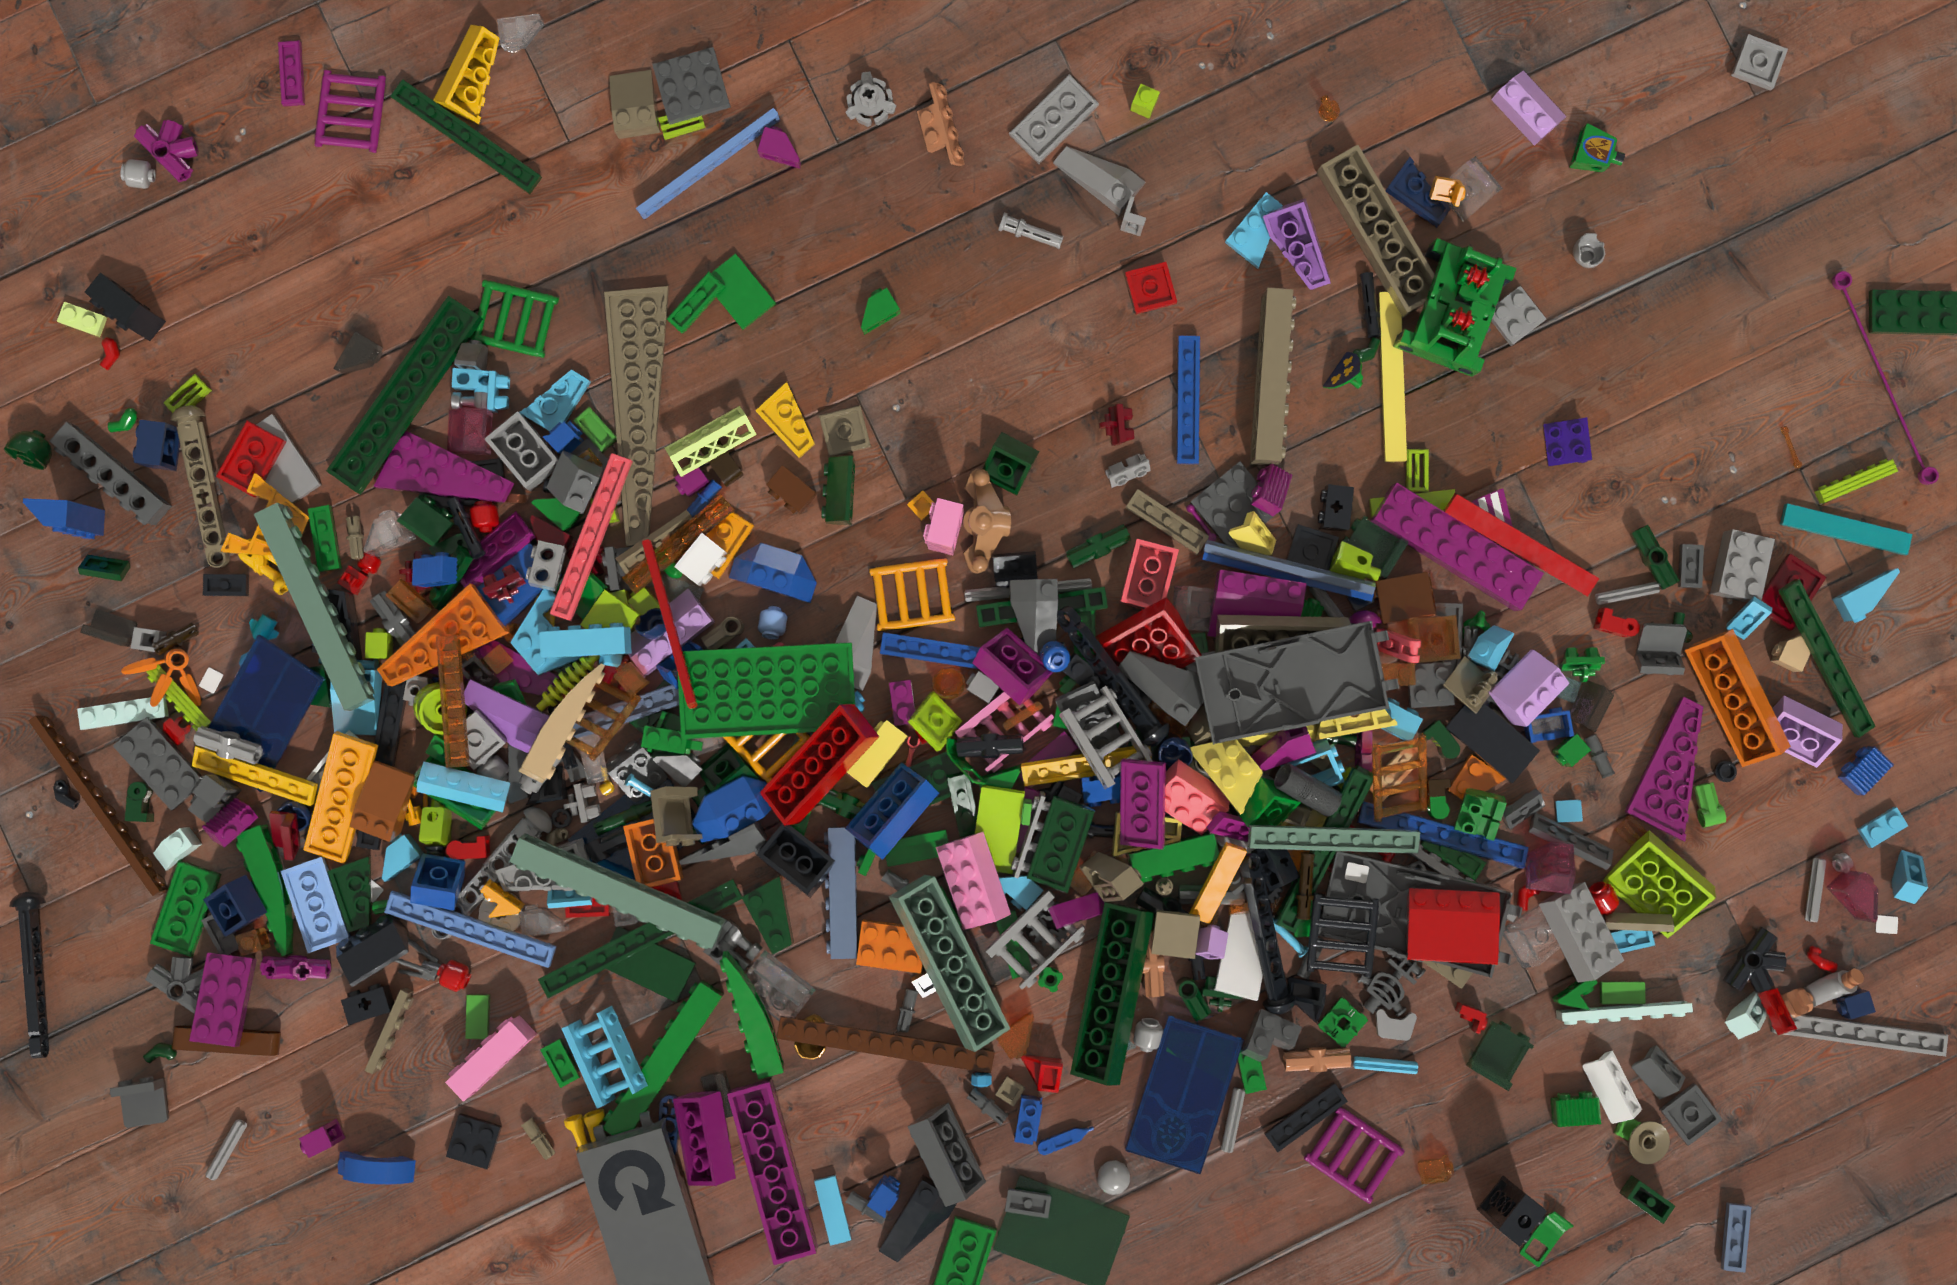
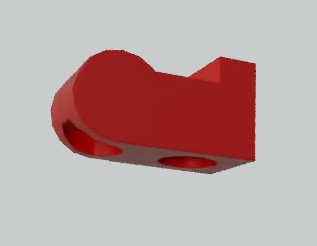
(1614, 625)
(469, 850)

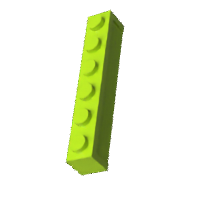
(1856, 481)
(181, 701)

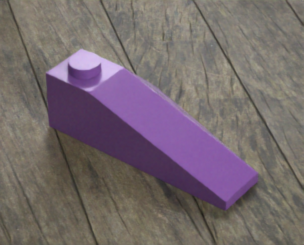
(1296, 237)
(510, 717)

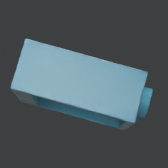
(1330, 776)

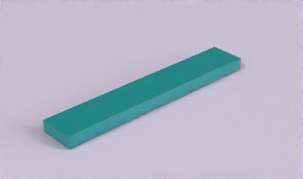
(1846, 529)

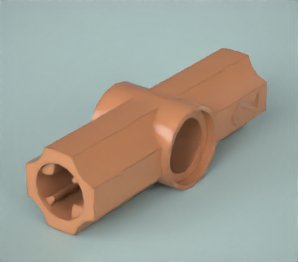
(1153, 972)
(1317, 1059)

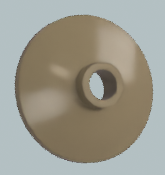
(1656, 1145)

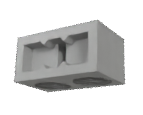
(552, 566)

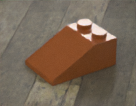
(383, 802)

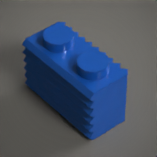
(434, 570)
(1865, 770)

